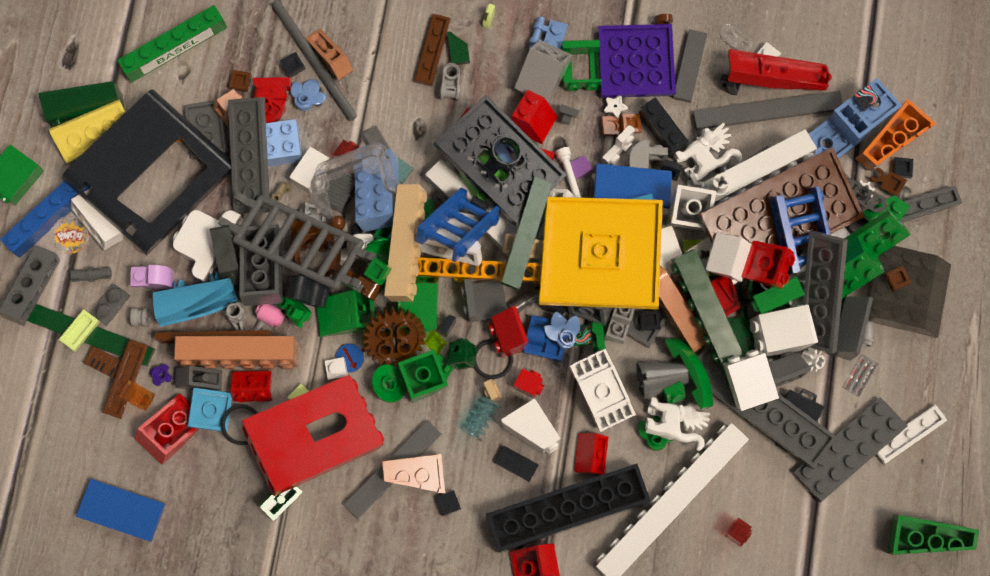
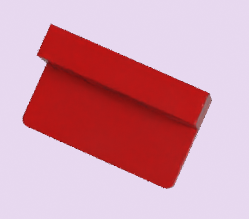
(591, 453)

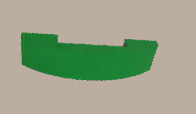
(703, 393)

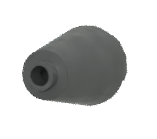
(658, 376)

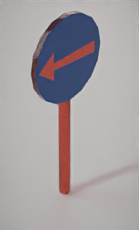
(353, 356)

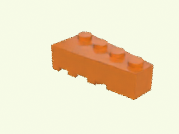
(896, 133)

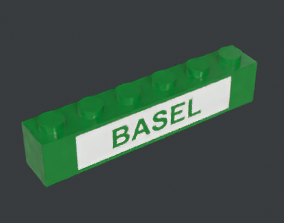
(172, 43)

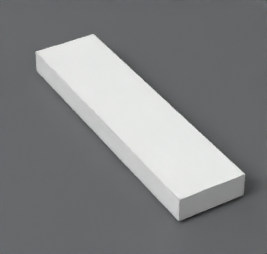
(914, 432)

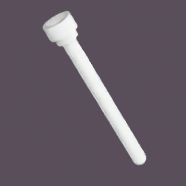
(563, 155)

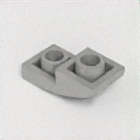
(619, 324)

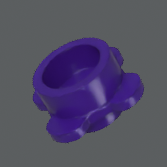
(155, 374)

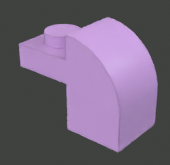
(154, 276)

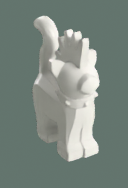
(700, 154)
(670, 420)

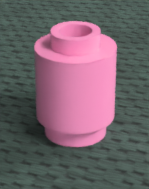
(270, 315)

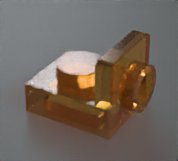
(137, 395)

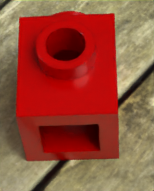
(529, 383)

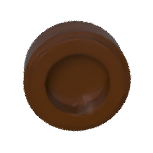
(664, 19)

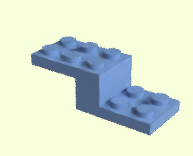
(851, 124)

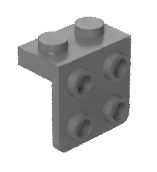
(483, 299)

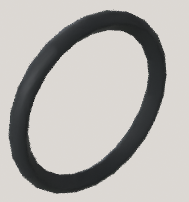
(492, 376)
(224, 419)

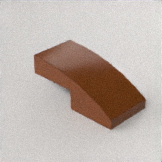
(615, 126)

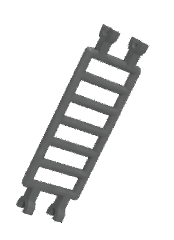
(341, 277)

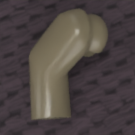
(280, 191)

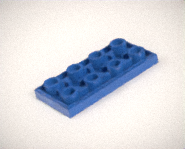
(632, 182)
(120, 510)

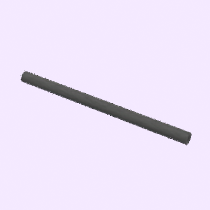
(315, 61)

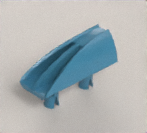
(193, 301)

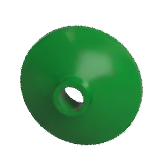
(393, 379)

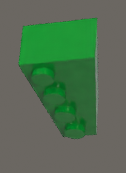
(922, 536)

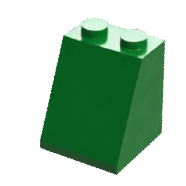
(425, 302)

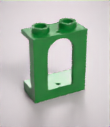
(583, 47)

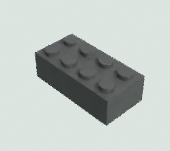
(259, 277)

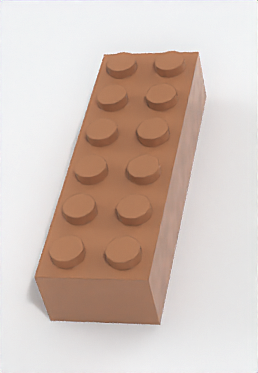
(237, 352)

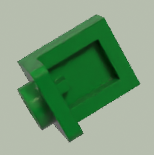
(674, 393)

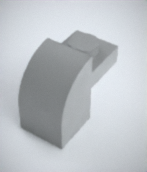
(642, 153)

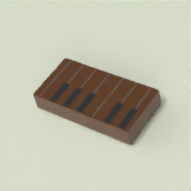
(103, 362)

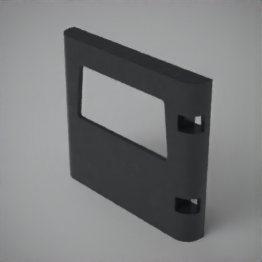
(128, 152)

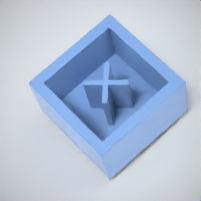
(283, 143)

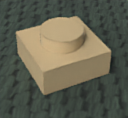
(492, 390)

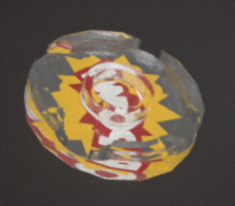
(69, 235)

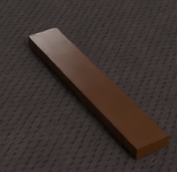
(169, 337)

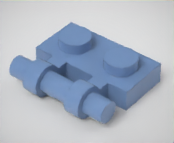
(554, 32)

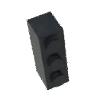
(663, 127)

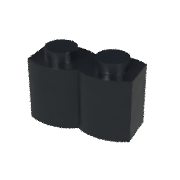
(307, 291)

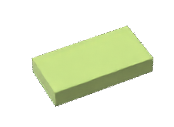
(79, 330)

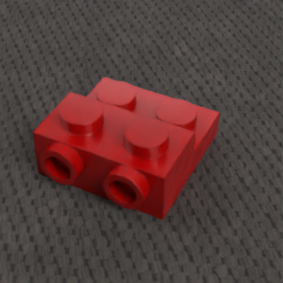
(768, 264)

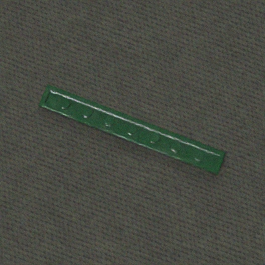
(98, 337)

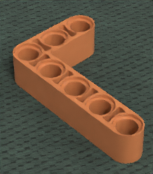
(679, 313)

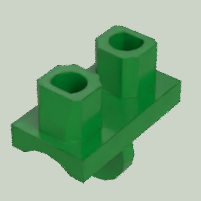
(296, 311)

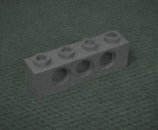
(21, 312)

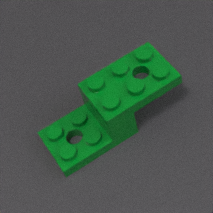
(866, 245)

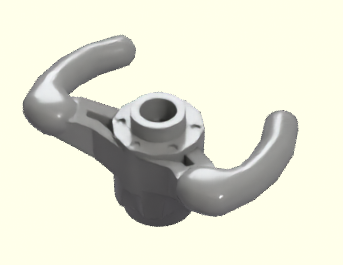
(237, 320)

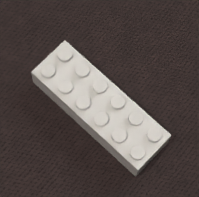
(766, 164)

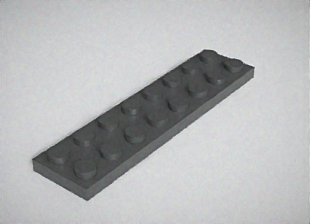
(775, 418)

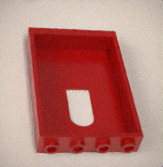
(286, 447)

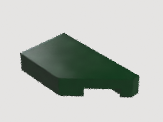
(458, 50)

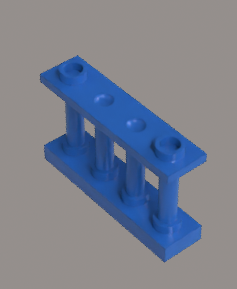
(449, 210)
(784, 224)

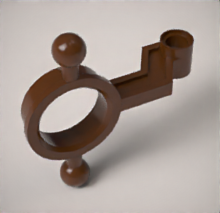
(370, 289)

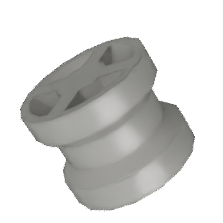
(140, 317)

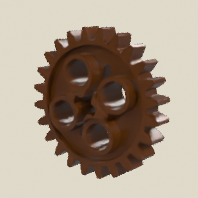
(375, 339)

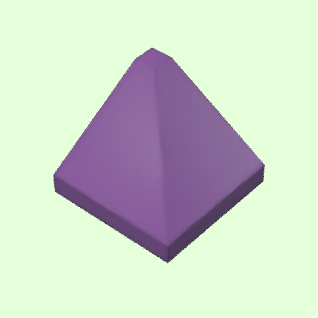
(581, 167)

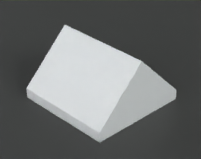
(728, 256)

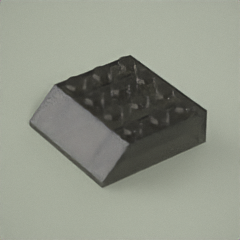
(915, 306)

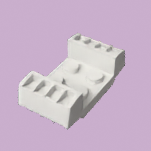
(602, 390)

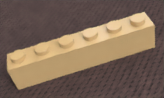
(403, 248)

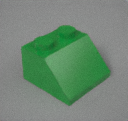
(422, 375)

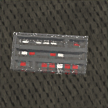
(860, 375)

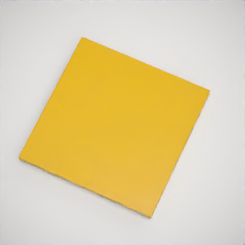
(601, 253)

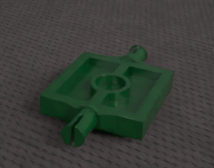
(741, 330)

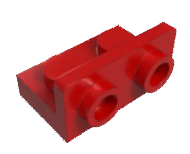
(251, 386)

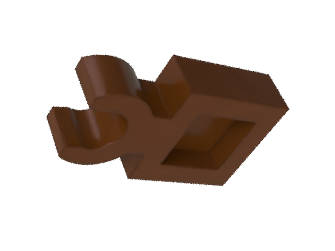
(891, 183)

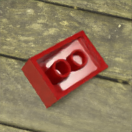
(166, 430)

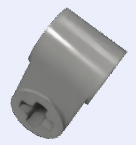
(450, 85)

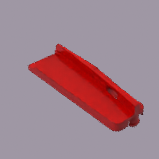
(776, 71)

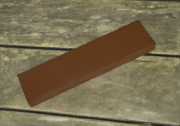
(432, 50)
(128, 370)

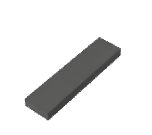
(690, 65)

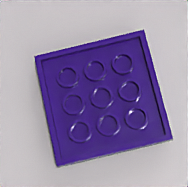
(636, 60)

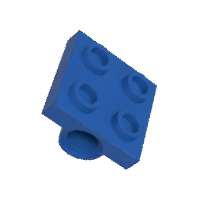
(539, 343)

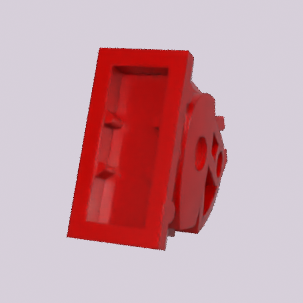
(275, 95)

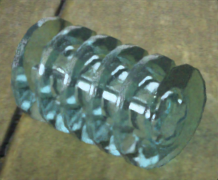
(480, 417)

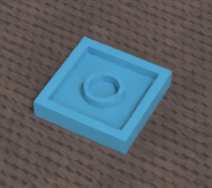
(208, 409)

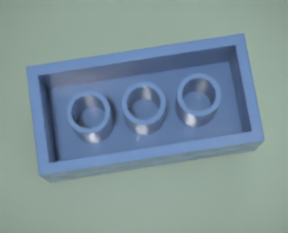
(372, 203)

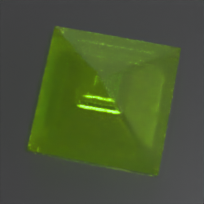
(436, 342)

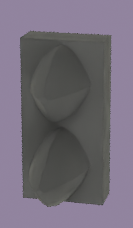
(110, 304)

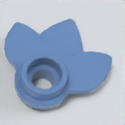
(308, 91)
(562, 328)

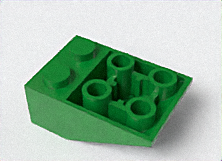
(345, 314)

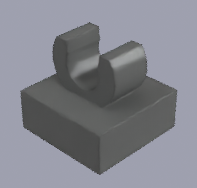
(568, 113)

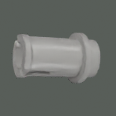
(868, 341)

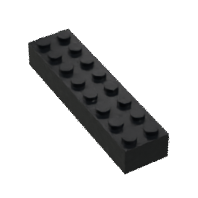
(568, 508)

